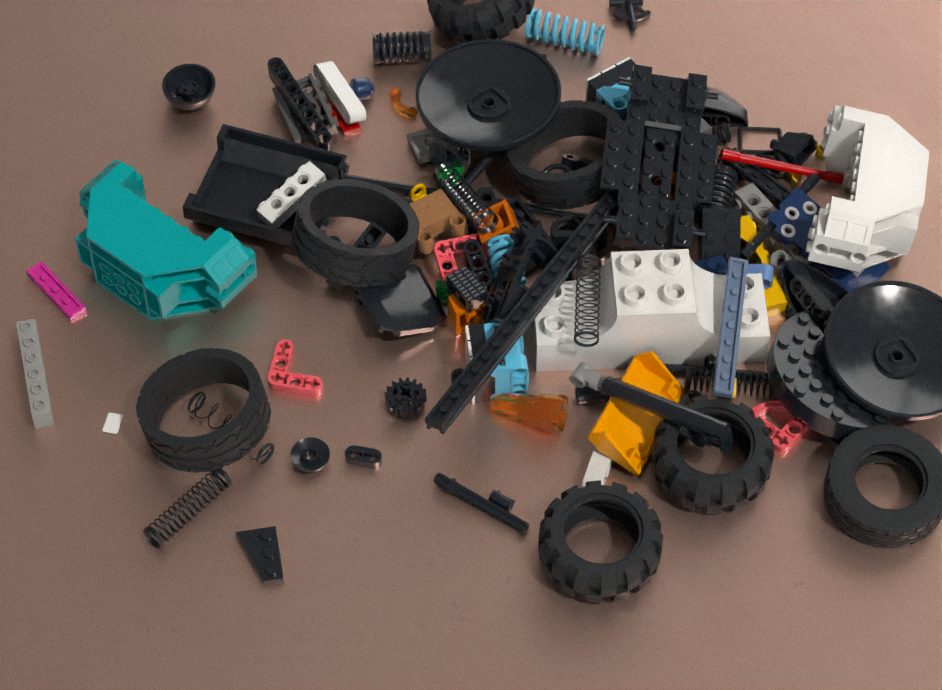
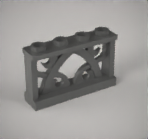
(297, 132)

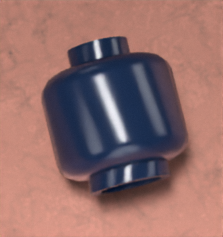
(362, 88)

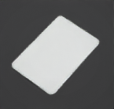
(112, 423)

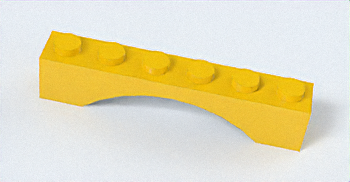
(774, 297)

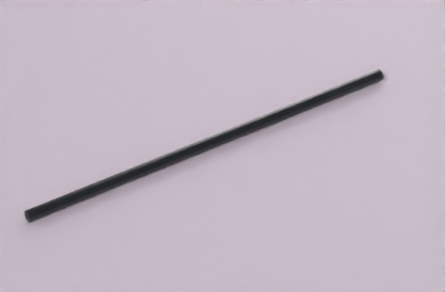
(534, 209)

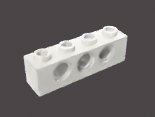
(289, 205)

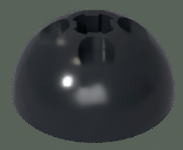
(189, 86)

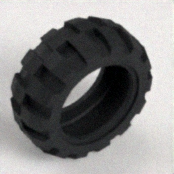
(480, 20)
(714, 490)
(604, 504)

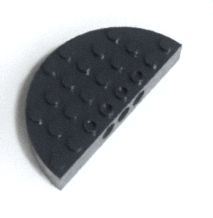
(807, 385)

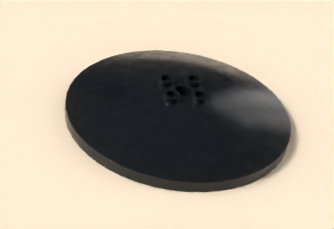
(494, 72)
(881, 322)

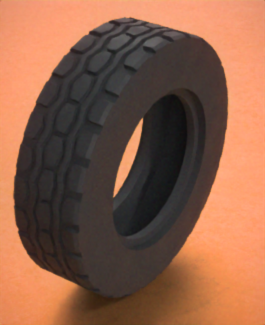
(876, 524)

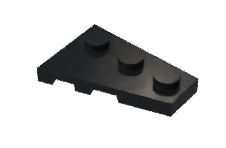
(264, 553)

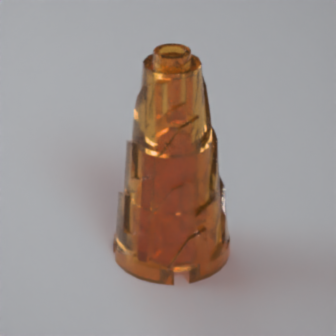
(540, 410)

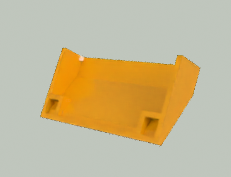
(627, 431)

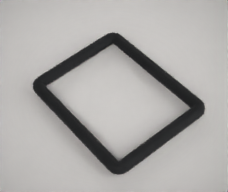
(758, 129)

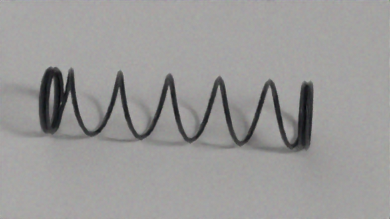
(272, 448)

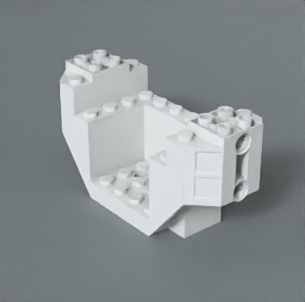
(888, 186)

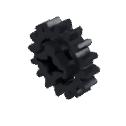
(405, 397)

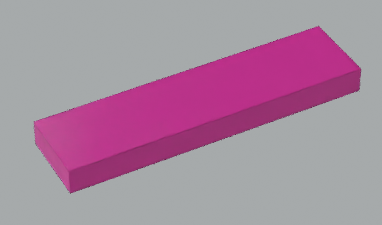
(56, 291)

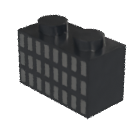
(466, 288)

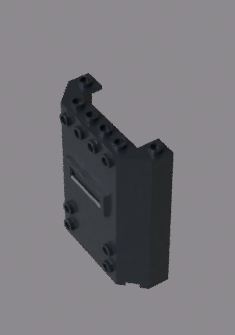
(247, 173)

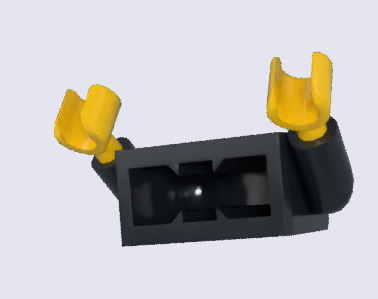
(795, 149)

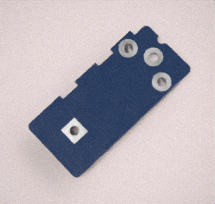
(796, 229)

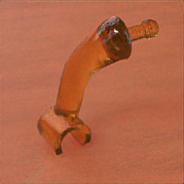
(395, 93)

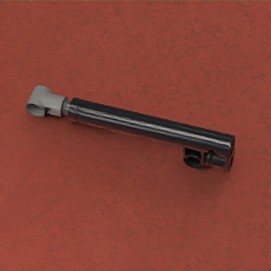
(701, 427)

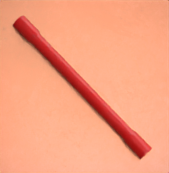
(735, 156)

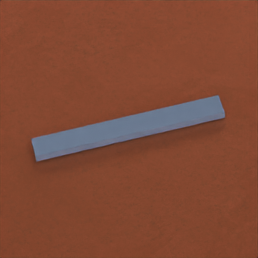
(730, 327)

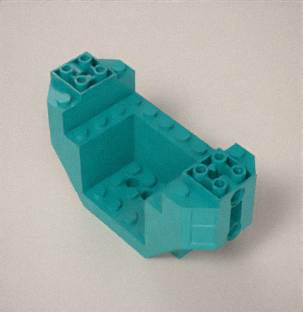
(150, 256)

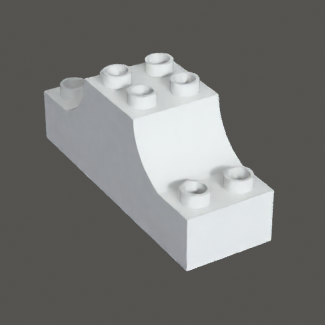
(647, 305)

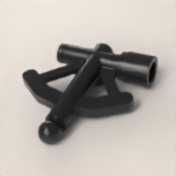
(630, 17)

